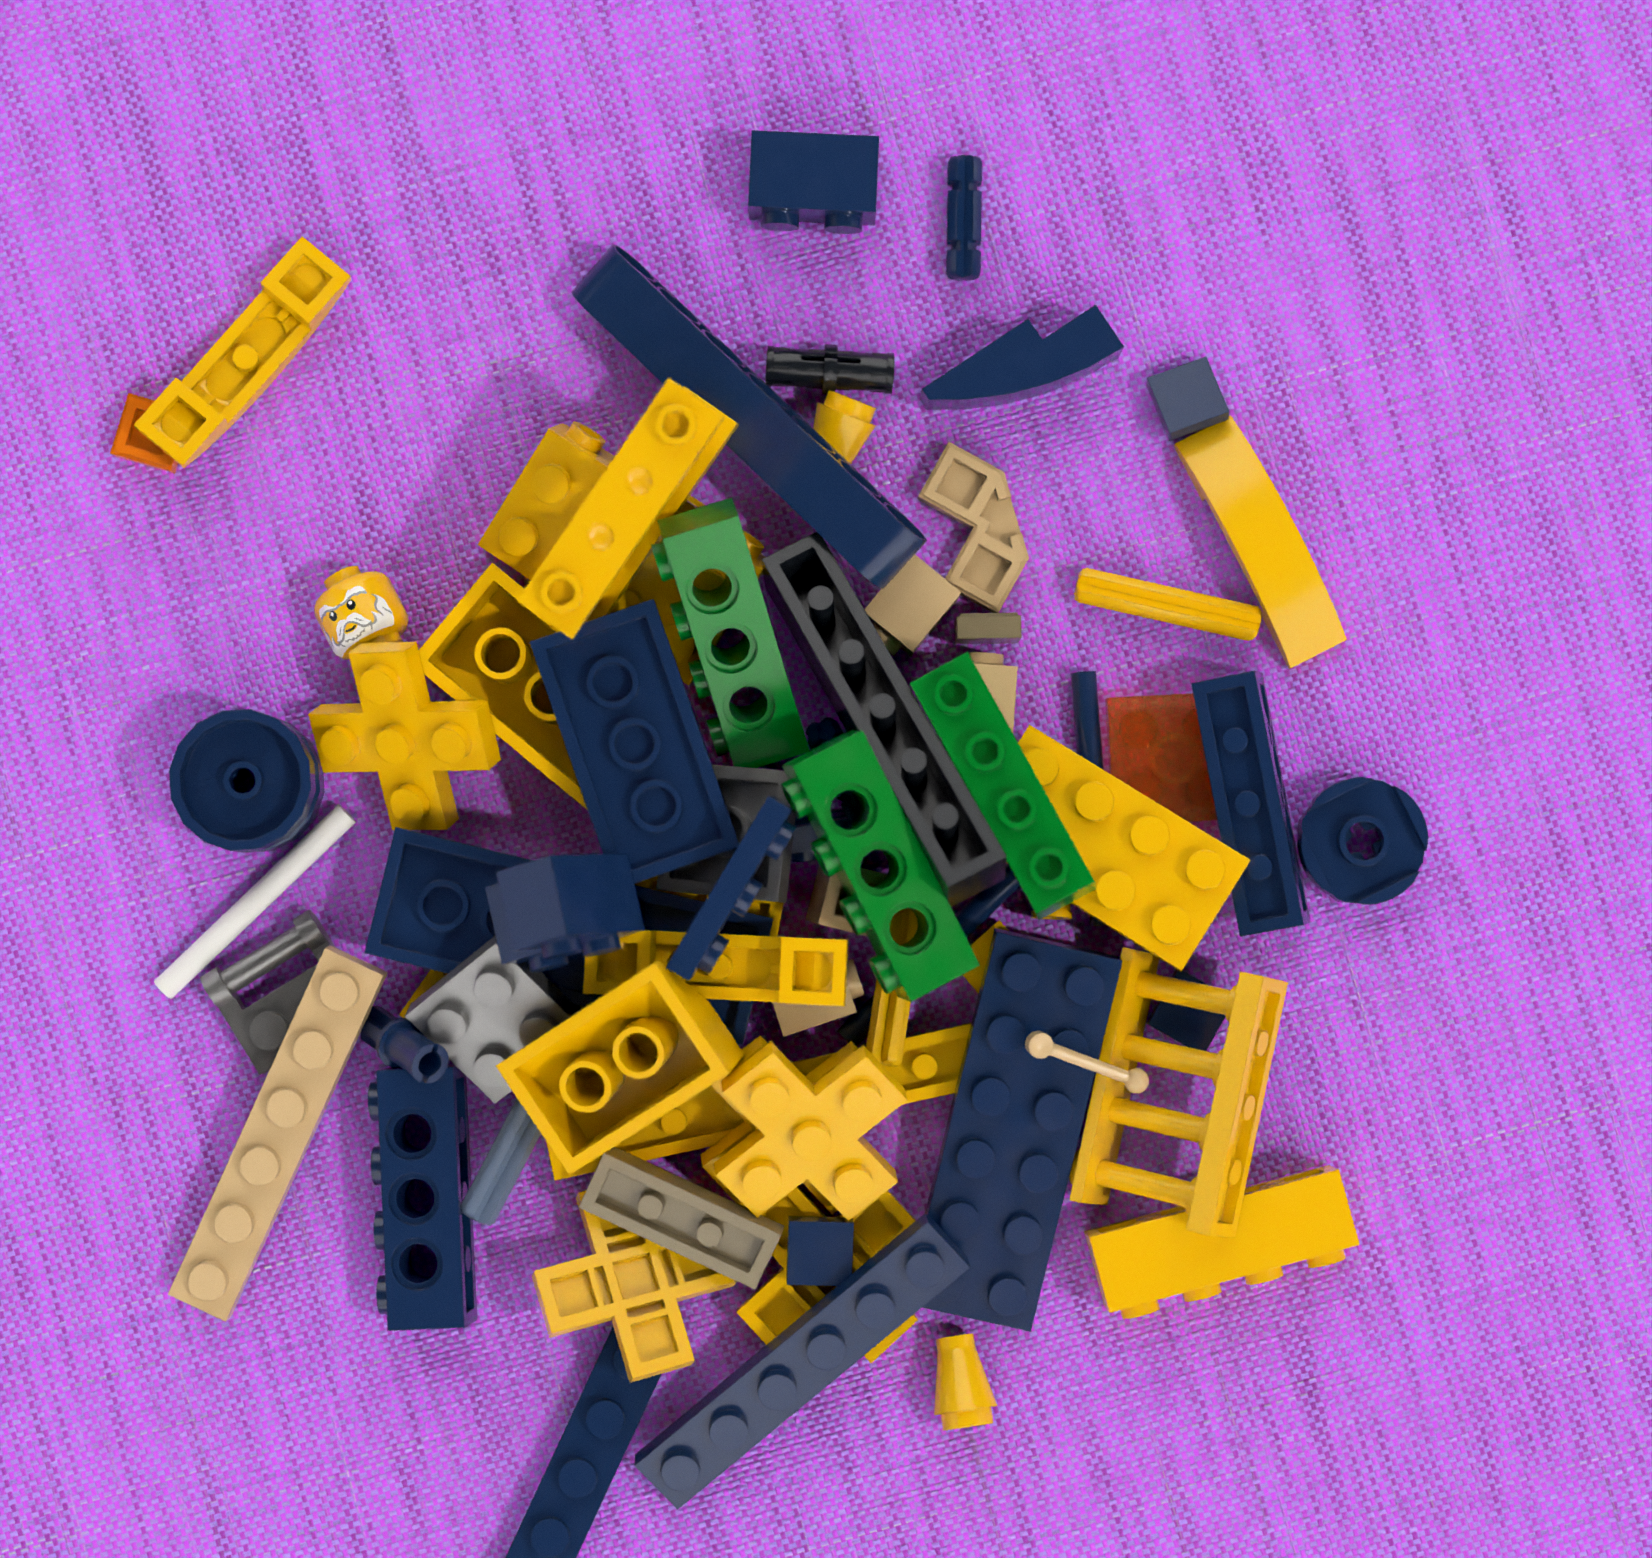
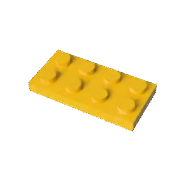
(1150, 868)

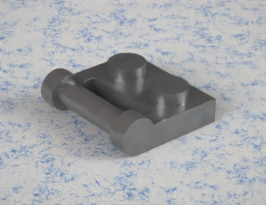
(265, 1022)

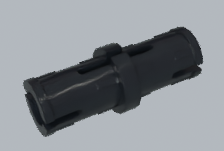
(829, 369)

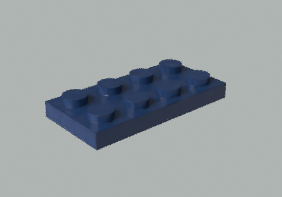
(635, 742)

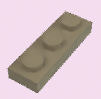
(681, 1216)

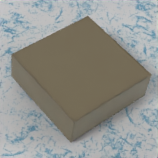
(987, 628)

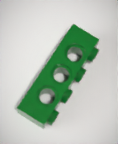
(715, 540)
(1003, 785)
(939, 946)

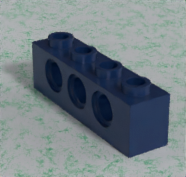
(402, 1293)

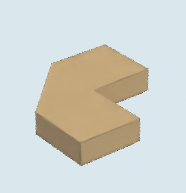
(981, 500)

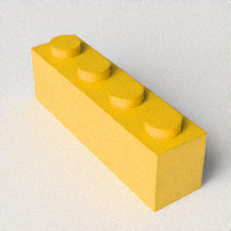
(1277, 1225)

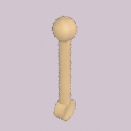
(1041, 1045)

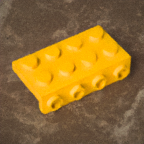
(547, 499)

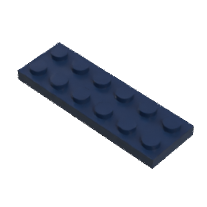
(438, 914)
(1017, 1122)

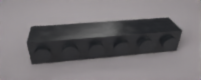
(876, 699)

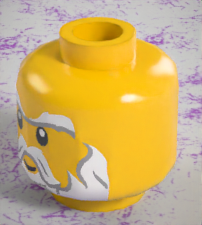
(359, 610)

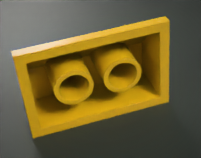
(620, 1064)

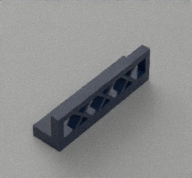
(1251, 801)

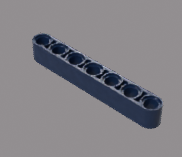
(769, 434)

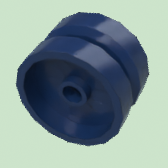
(215, 760)

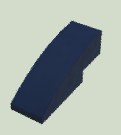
(1025, 365)

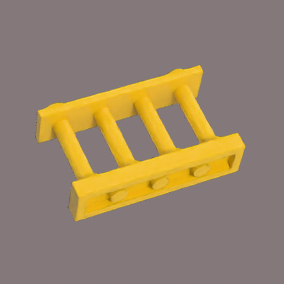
(620, 515)
(1223, 1135)

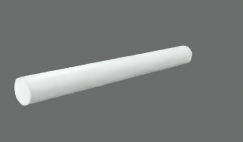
(254, 901)

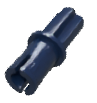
(404, 1046)

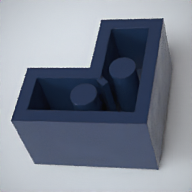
(563, 908)

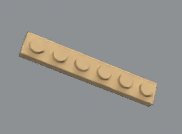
(277, 1133)

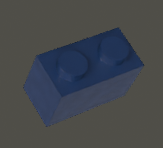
(813, 180)

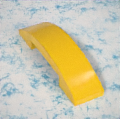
(247, 356)
(1263, 540)
(748, 970)

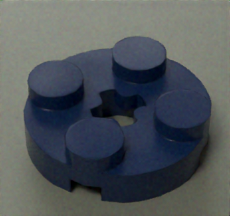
(1396, 855)

